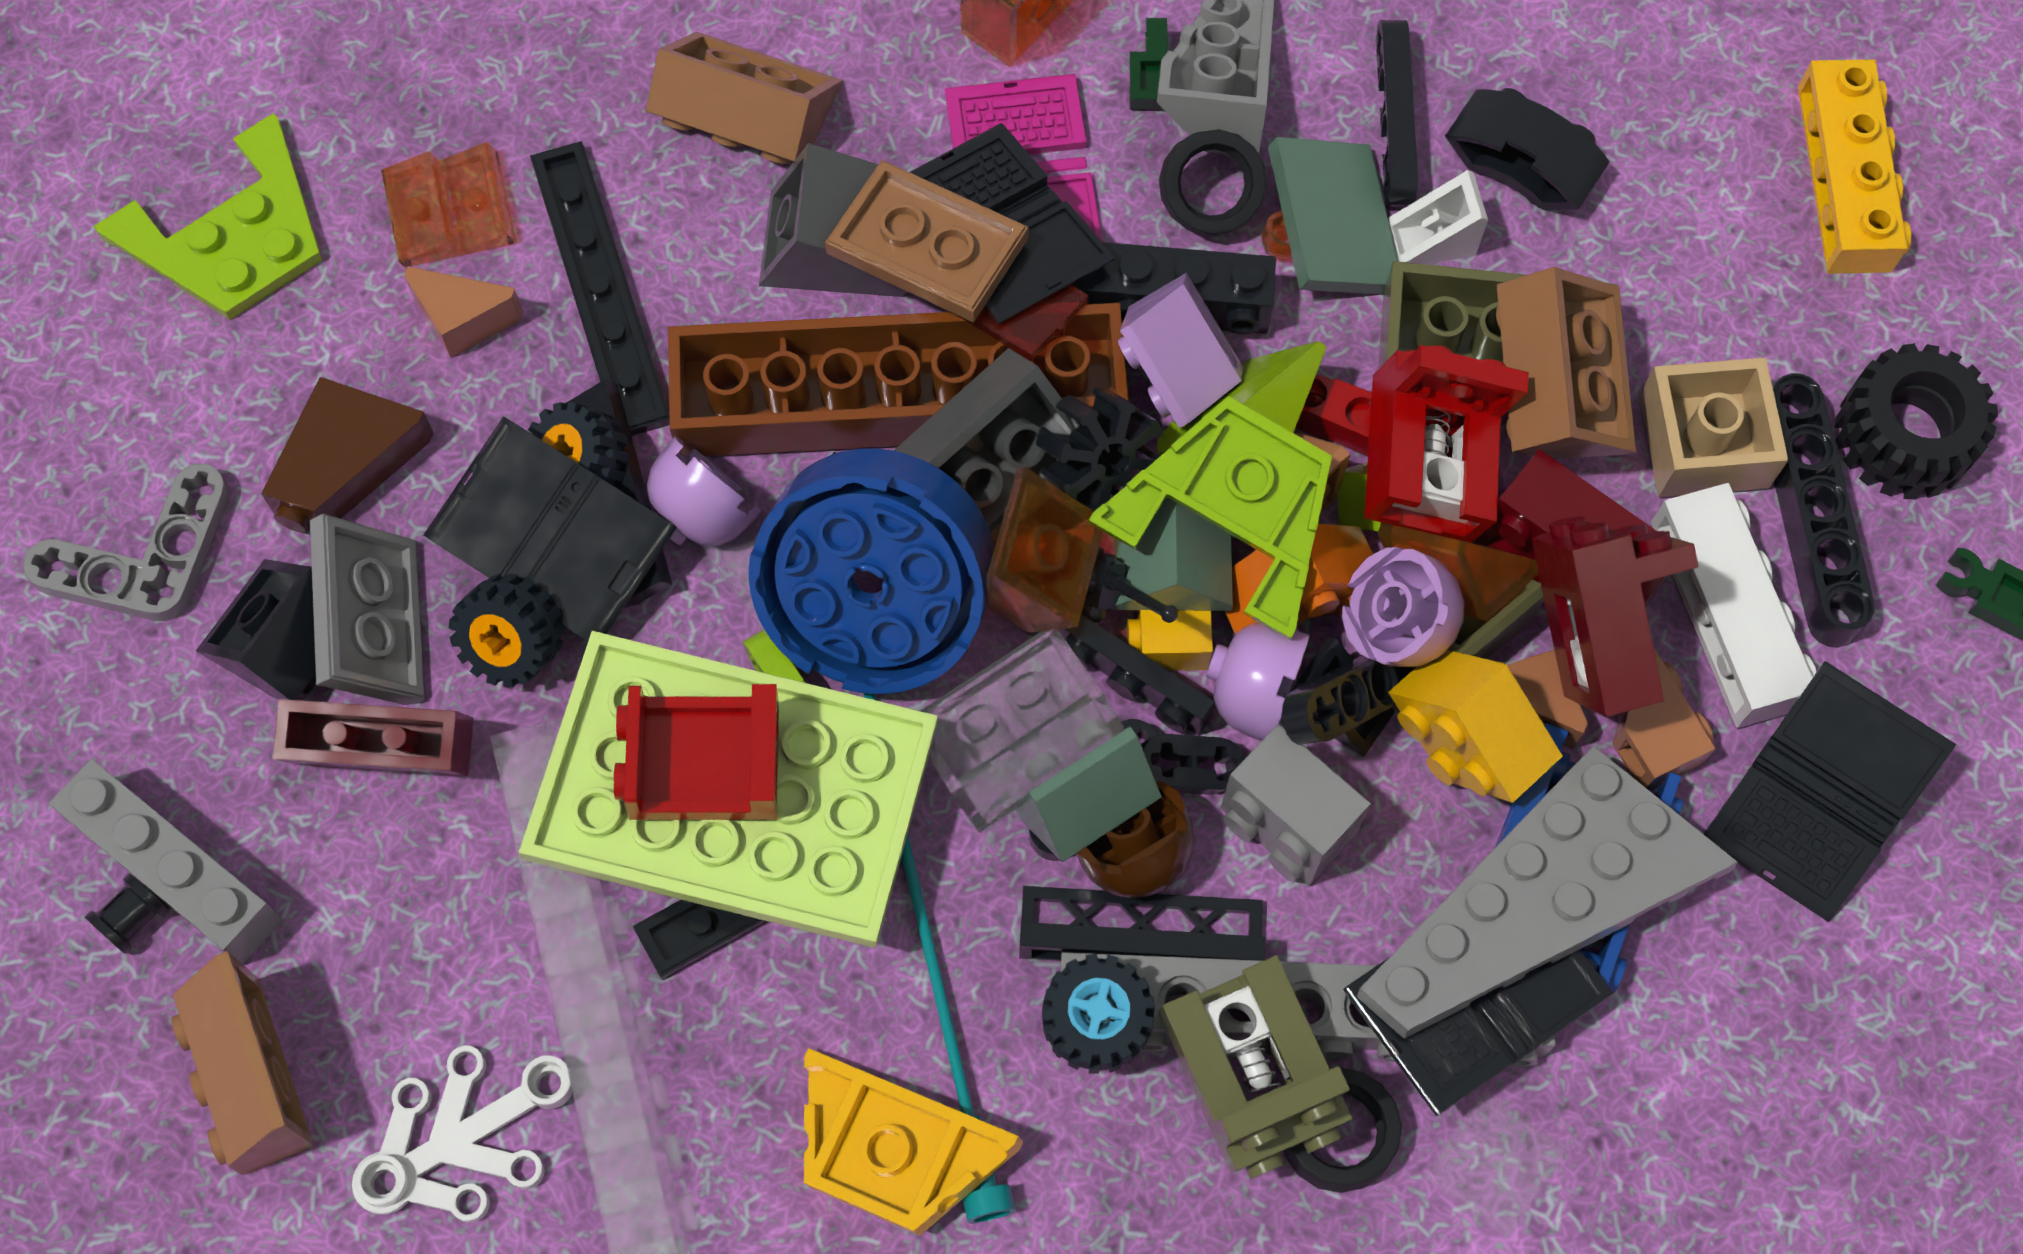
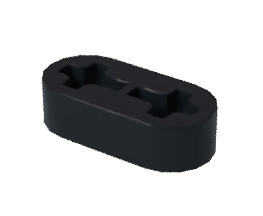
(1189, 751)

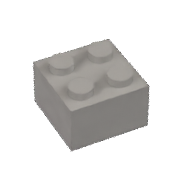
(1292, 807)

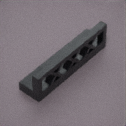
(1049, 940)

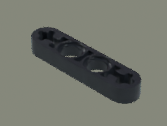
(1397, 114)
(1324, 696)

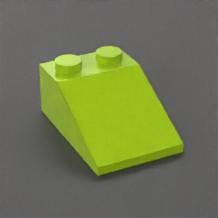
(1270, 385)

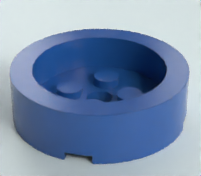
(887, 519)

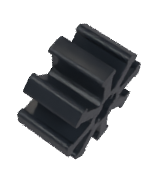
(1100, 448)

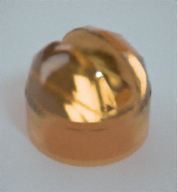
(1273, 237)

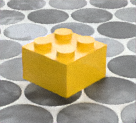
(1475, 725)

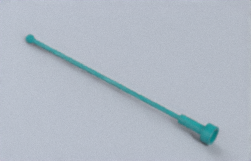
(988, 1199)

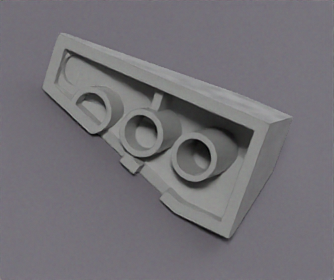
(1221, 70)

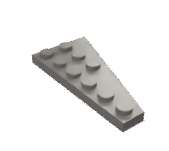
(1557, 882)

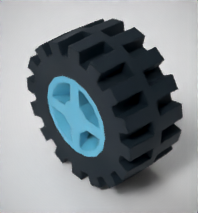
(1102, 991)

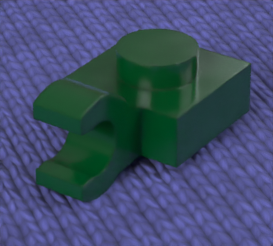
(1146, 65)

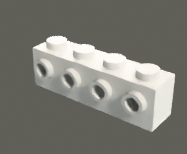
(1736, 607)

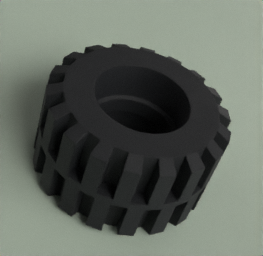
(1892, 452)

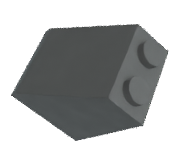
(802, 216)

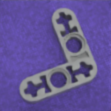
(137, 574)

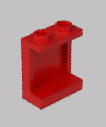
(699, 756)

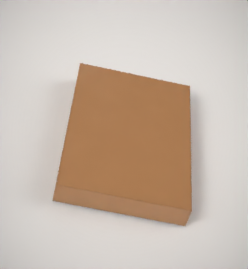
(927, 240)

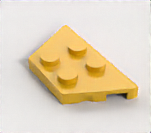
(892, 1146)

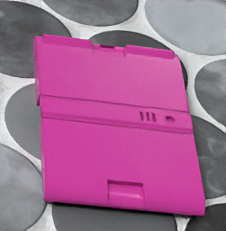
(1043, 118)

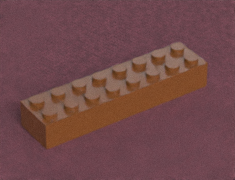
(856, 377)

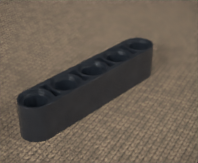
(1815, 535)

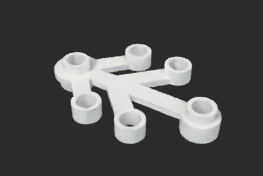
(454, 1140)

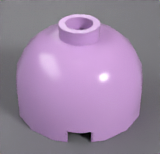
(697, 497)
(1403, 608)
(1255, 677)

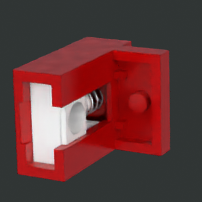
(1438, 422)

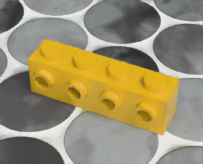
(1853, 167)

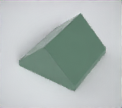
(1179, 562)
(1090, 796)

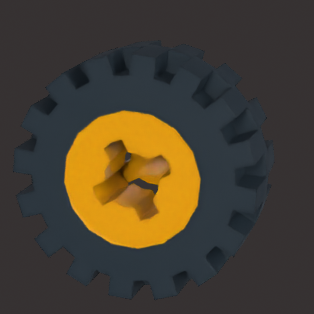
(587, 435)
(506, 630)

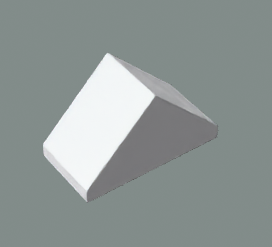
(1441, 224)

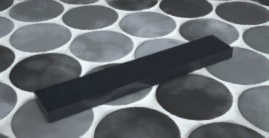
(600, 284)

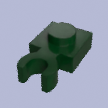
(1995, 591)

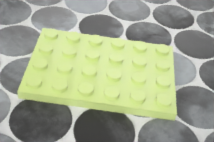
(842, 800)

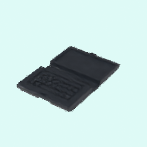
(1006, 179)
(550, 523)
(1828, 790)
(1492, 1032)

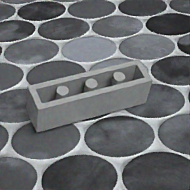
(166, 861)

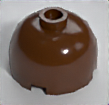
(1144, 851)

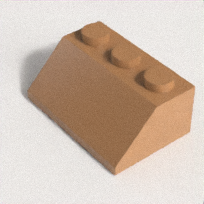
(740, 96)
(1574, 348)
(239, 1067)

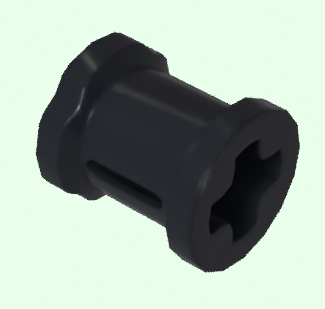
(126, 913)

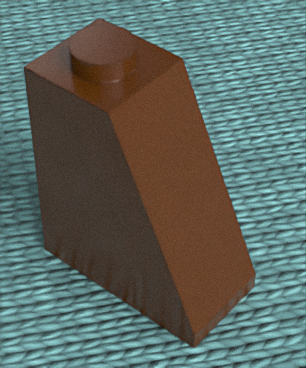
(341, 453)

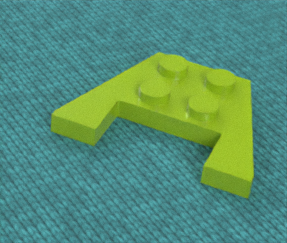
(240, 246)
(1246, 481)

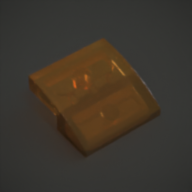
(423, 209)

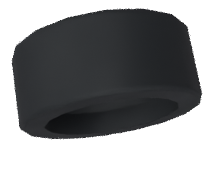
(1253, 174)
(1387, 1141)

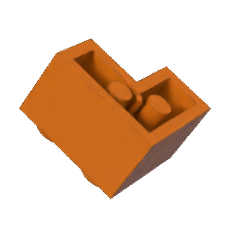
(1333, 560)

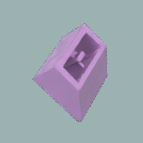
(1179, 350)

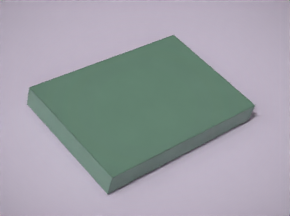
(1333, 215)

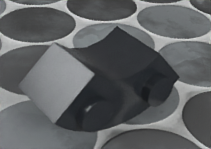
(1527, 148)

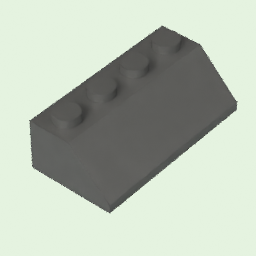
(992, 432)

